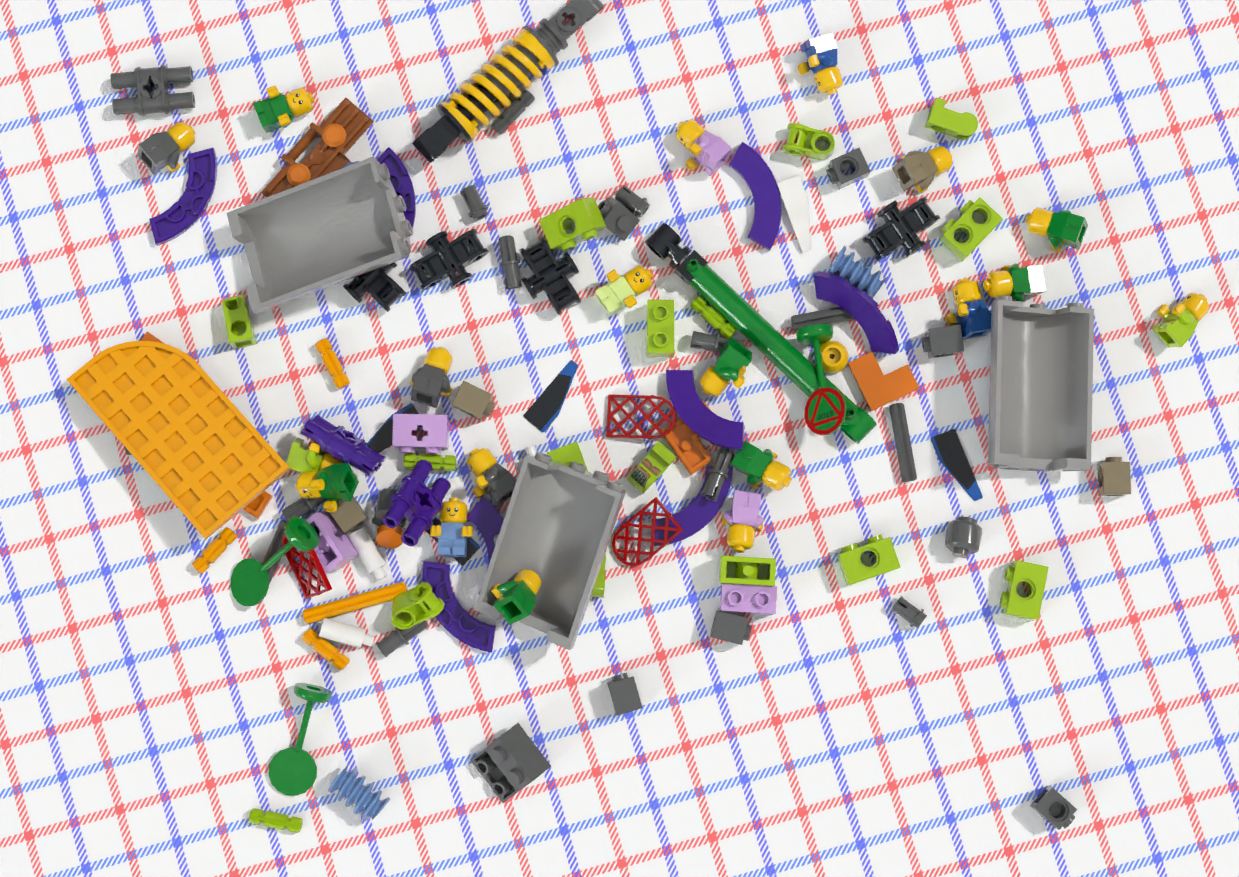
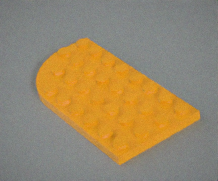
(180, 429)

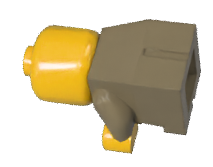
(920, 167)

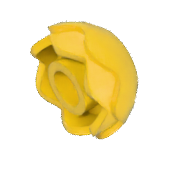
(841, 356)

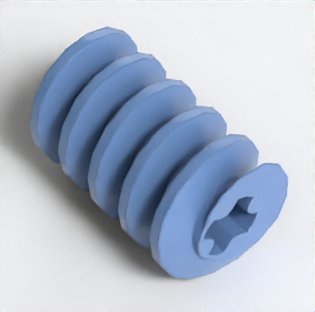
(855, 273)
(358, 794)

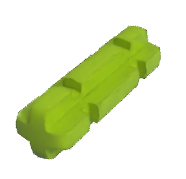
(713, 317)
(436, 461)
(275, 820)

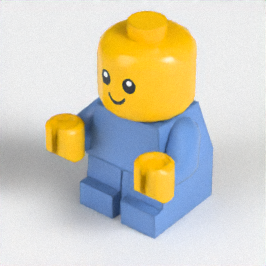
(452, 532)

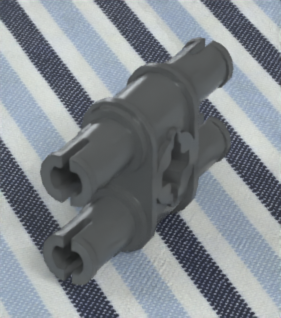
(143, 80)

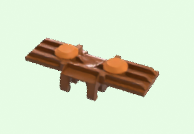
(338, 135)

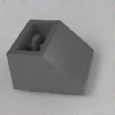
(510, 763)

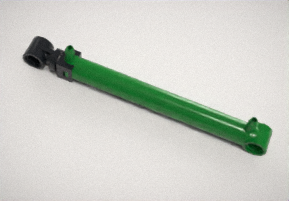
(751, 324)

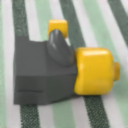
(164, 147)
(432, 379)
(491, 477)

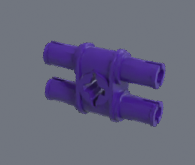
(343, 445)
(416, 502)

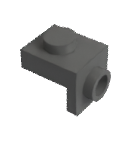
(617, 218)

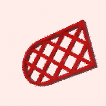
(646, 417)
(667, 514)
(313, 563)

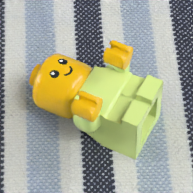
(622, 290)

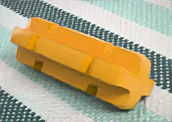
(332, 363)
(214, 550)
(325, 649)

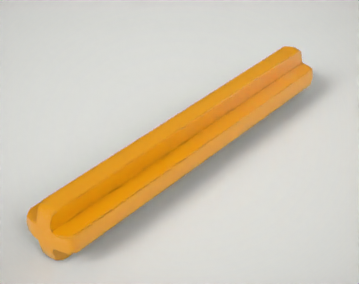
(353, 602)

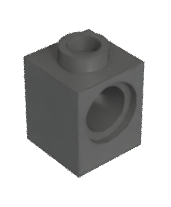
(856, 161)
(943, 341)
(730, 628)
(624, 694)
(1045, 800)

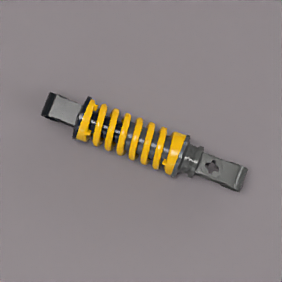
(529, 52)

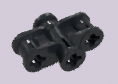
(901, 228)
(441, 264)
(550, 275)
(378, 285)

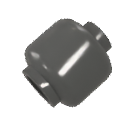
(963, 536)

